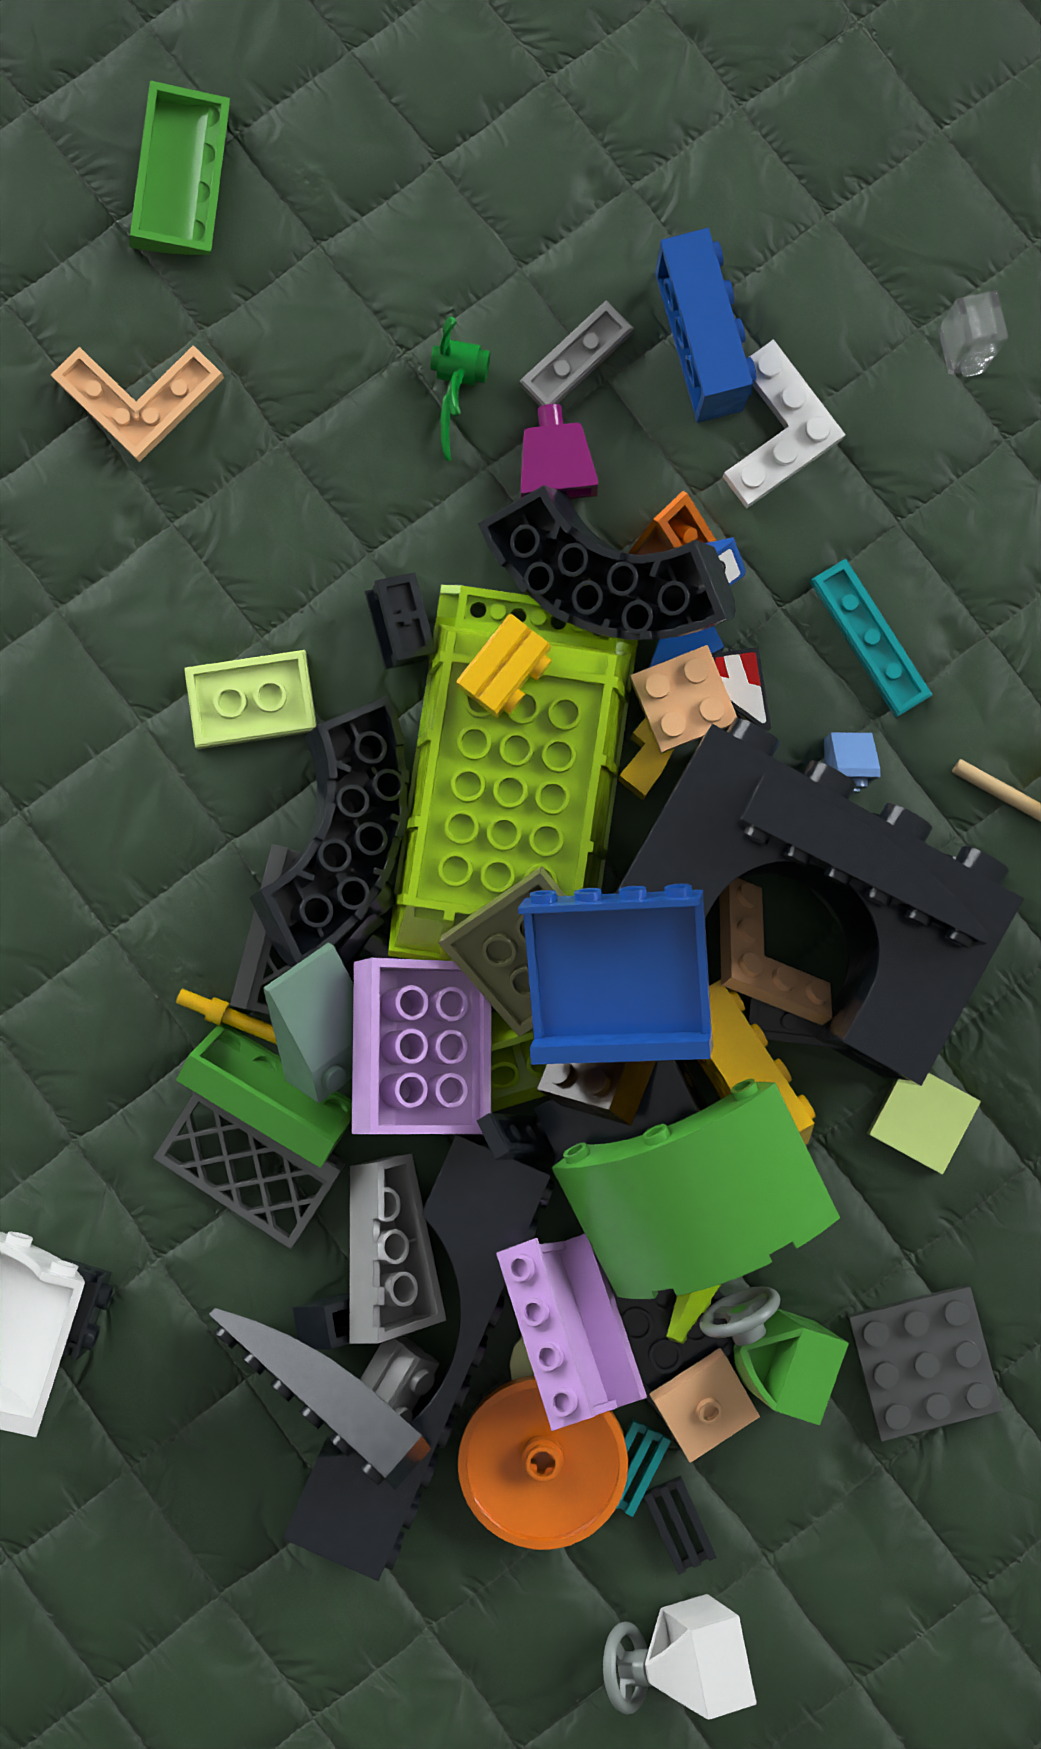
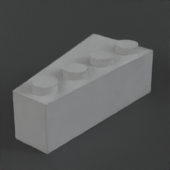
(390, 1253)

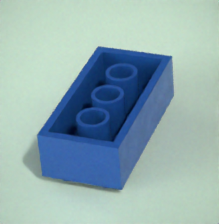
(704, 324)

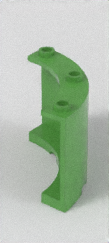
(698, 1195)

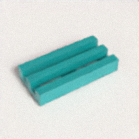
(649, 1434)

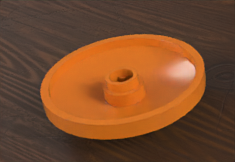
(537, 1482)

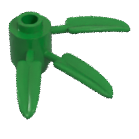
(457, 364)

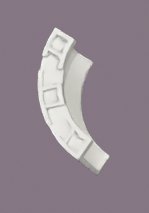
(35, 1319)

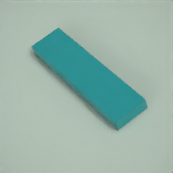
(870, 638)

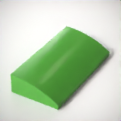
(179, 171)
(253, 1087)

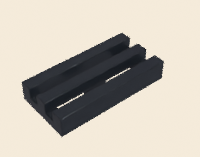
(694, 1558)

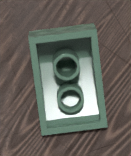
(314, 1023)

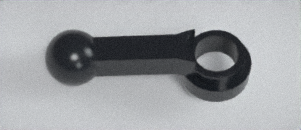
(366, 926)

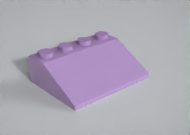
(419, 1048)

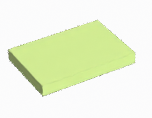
(250, 699)

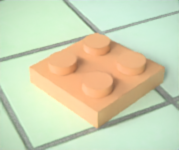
(683, 698)

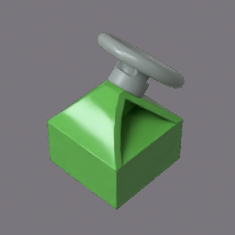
(778, 1353)

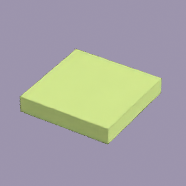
(924, 1120)

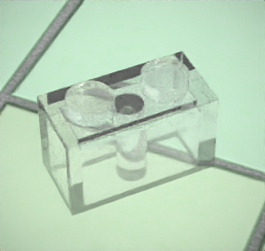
(973, 333)

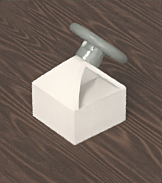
(692, 1657)

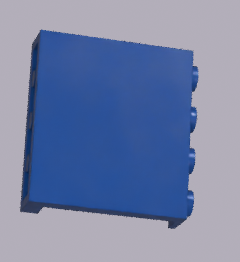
(618, 975)

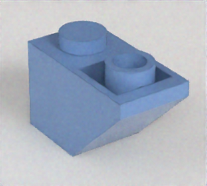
(853, 756)

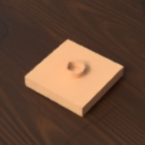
(704, 1405)

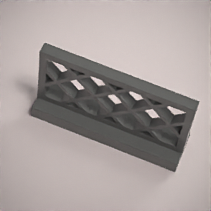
(258, 943)
(326, 1174)

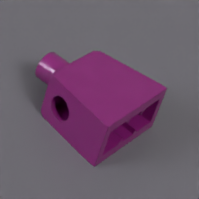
(557, 456)

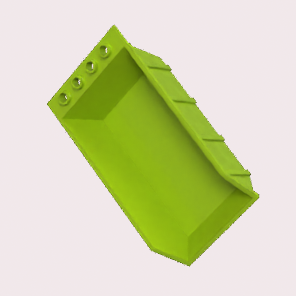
(510, 789)

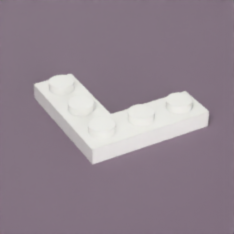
(806, 434)

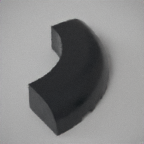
(600, 587)
(352, 835)

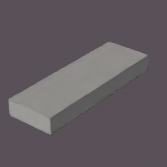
(576, 356)

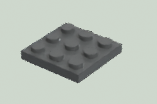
(924, 1362)

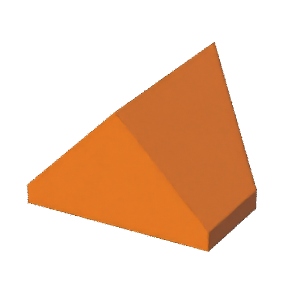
(673, 528)

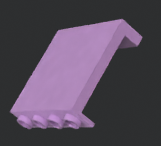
(571, 1329)

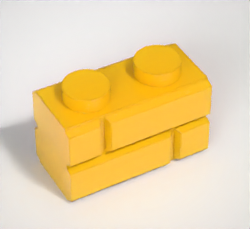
(505, 666)

